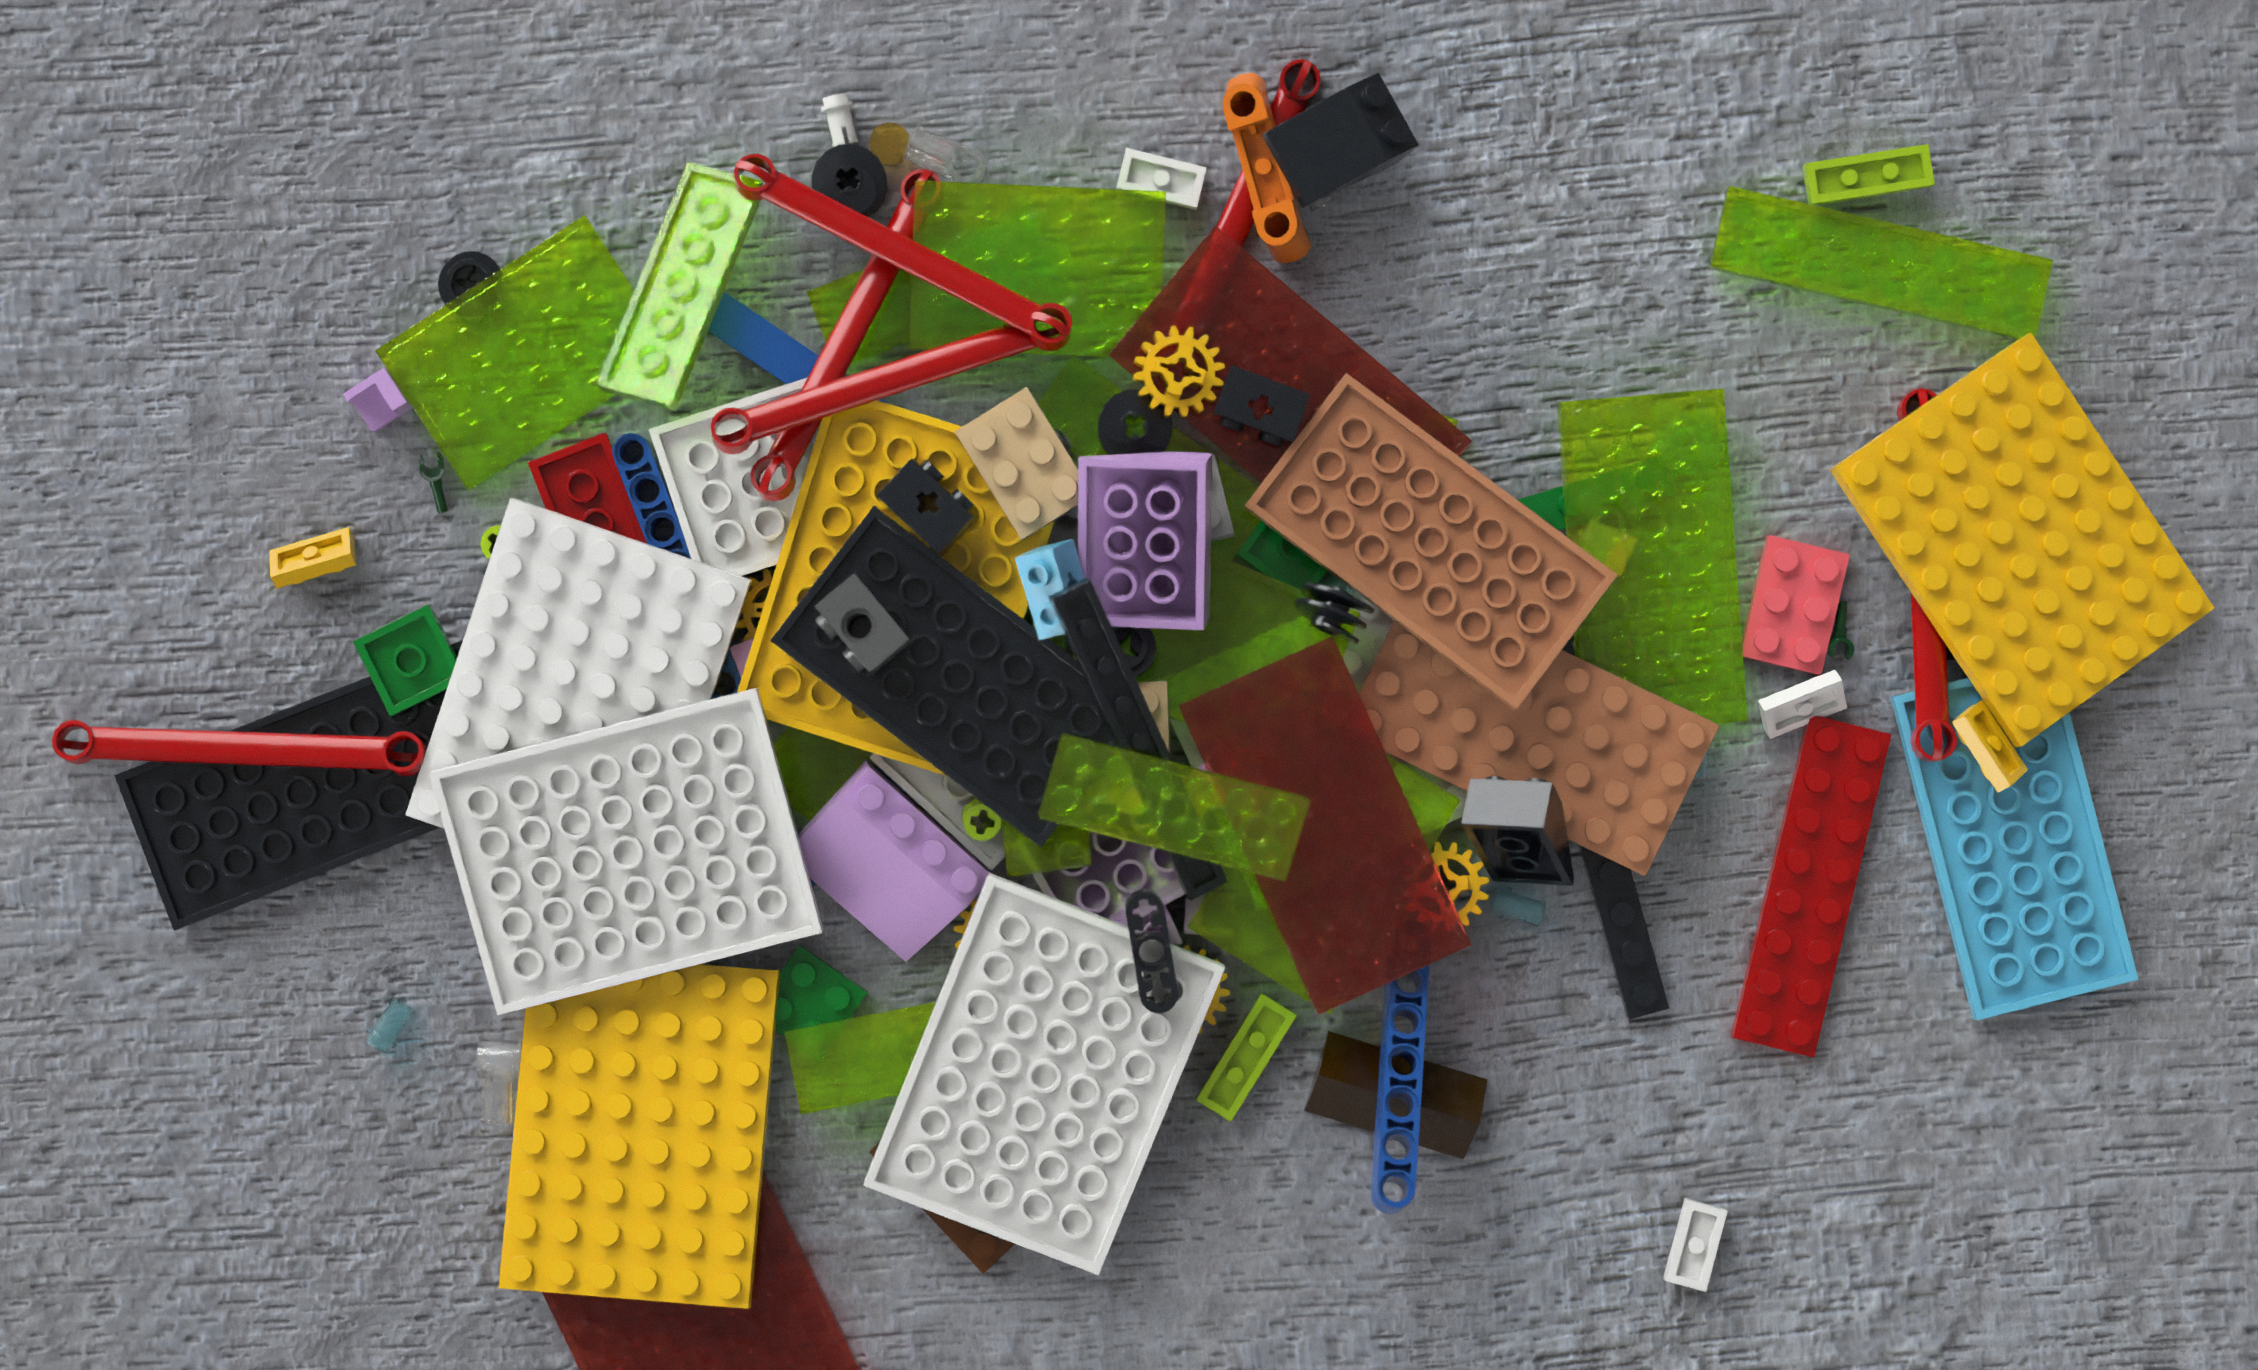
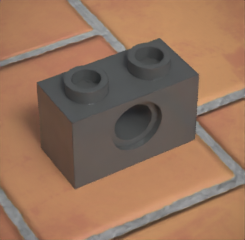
(853, 600)

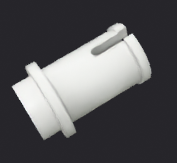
(839, 119)

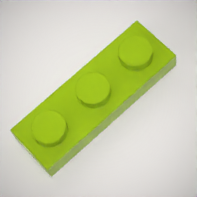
(1868, 175)
(1246, 1057)

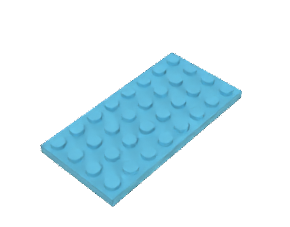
(2018, 867)

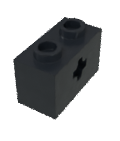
(1284, 401)
(904, 497)

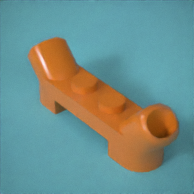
(1273, 200)

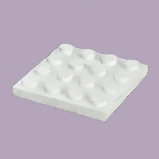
(713, 490)

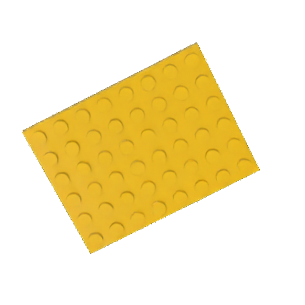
(846, 471)
(2022, 539)
(643, 1139)

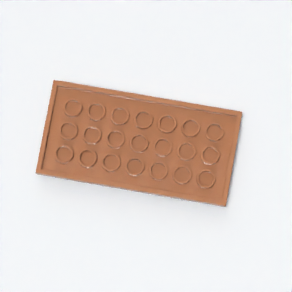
(1430, 541)
(1602, 741)

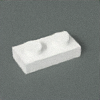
(1157, 173)
(1799, 703)
(1695, 1244)

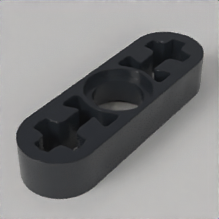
(1145, 983)

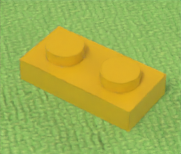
(312, 558)
(1989, 746)

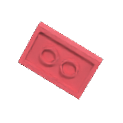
(1794, 605)

